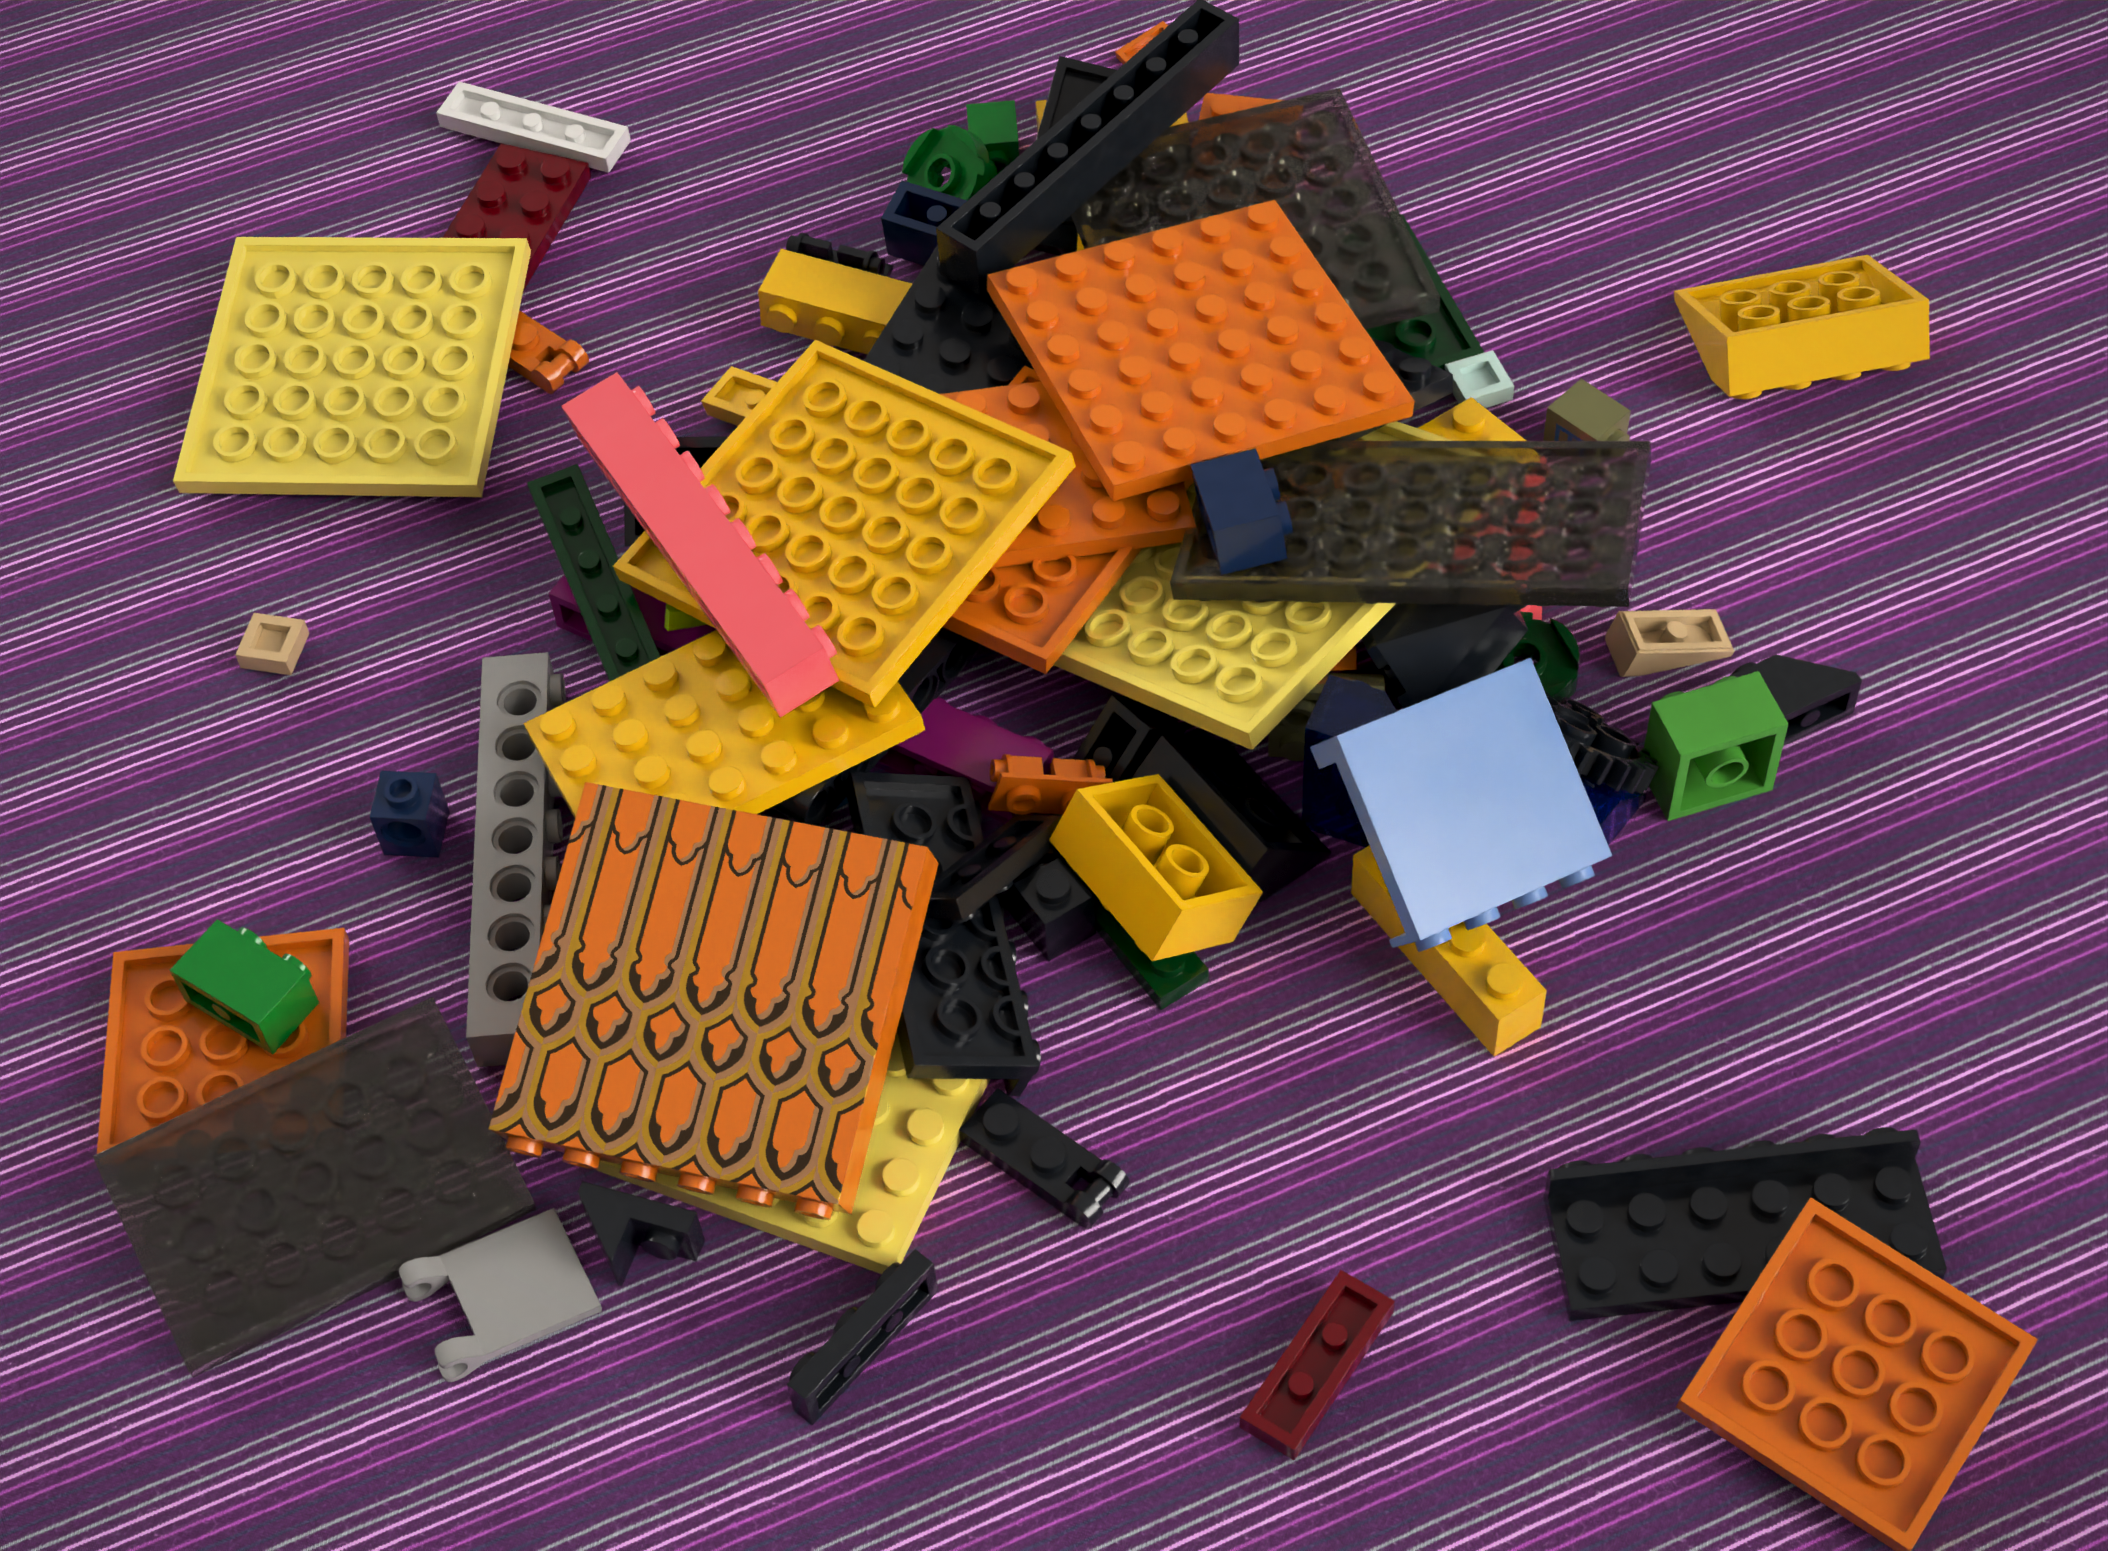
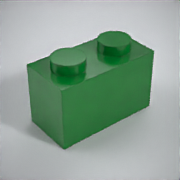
(246, 985)

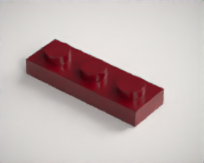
(1317, 1364)

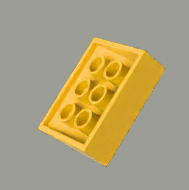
(1805, 325)

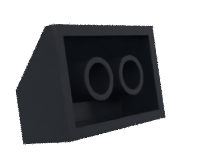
(1237, 809)

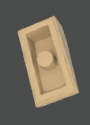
(1665, 640)

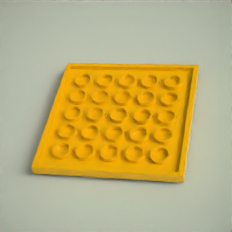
(869, 507)

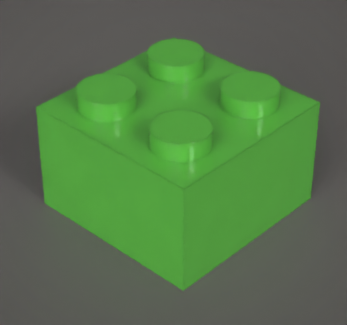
(1714, 744)

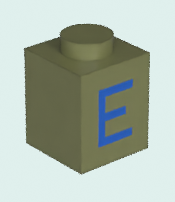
(1586, 415)

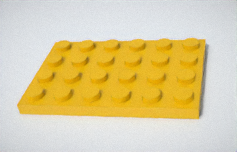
(708, 735)

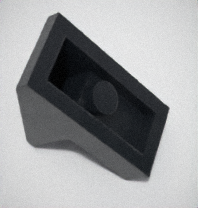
(630, 1221)

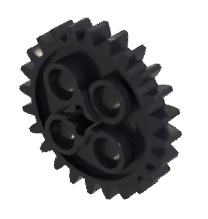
(1602, 750)

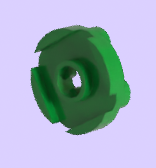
(952, 149)

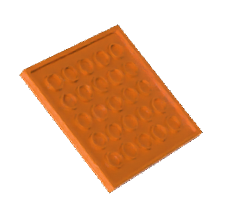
(1197, 347)

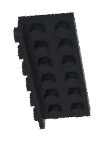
(963, 993)
(1710, 1220)

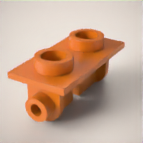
(1026, 789)

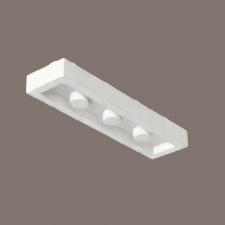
(533, 126)

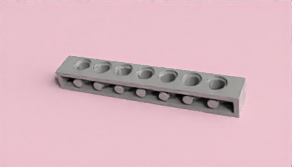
(507, 777)

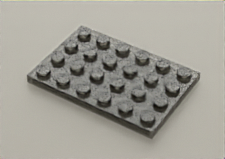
(312, 1185)

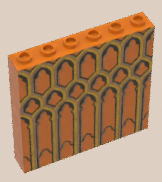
(715, 999)

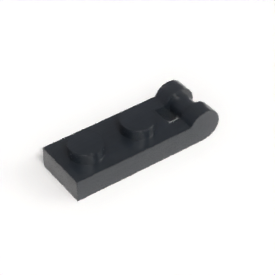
(1042, 1158)

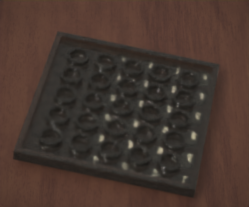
(1305, 159)

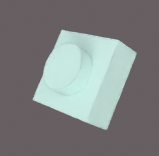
(1481, 379)

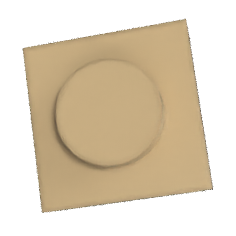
(272, 644)

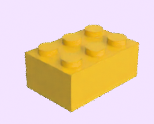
(1155, 866)

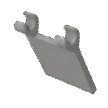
(509, 1287)

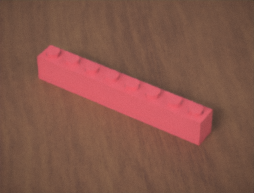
(702, 546)

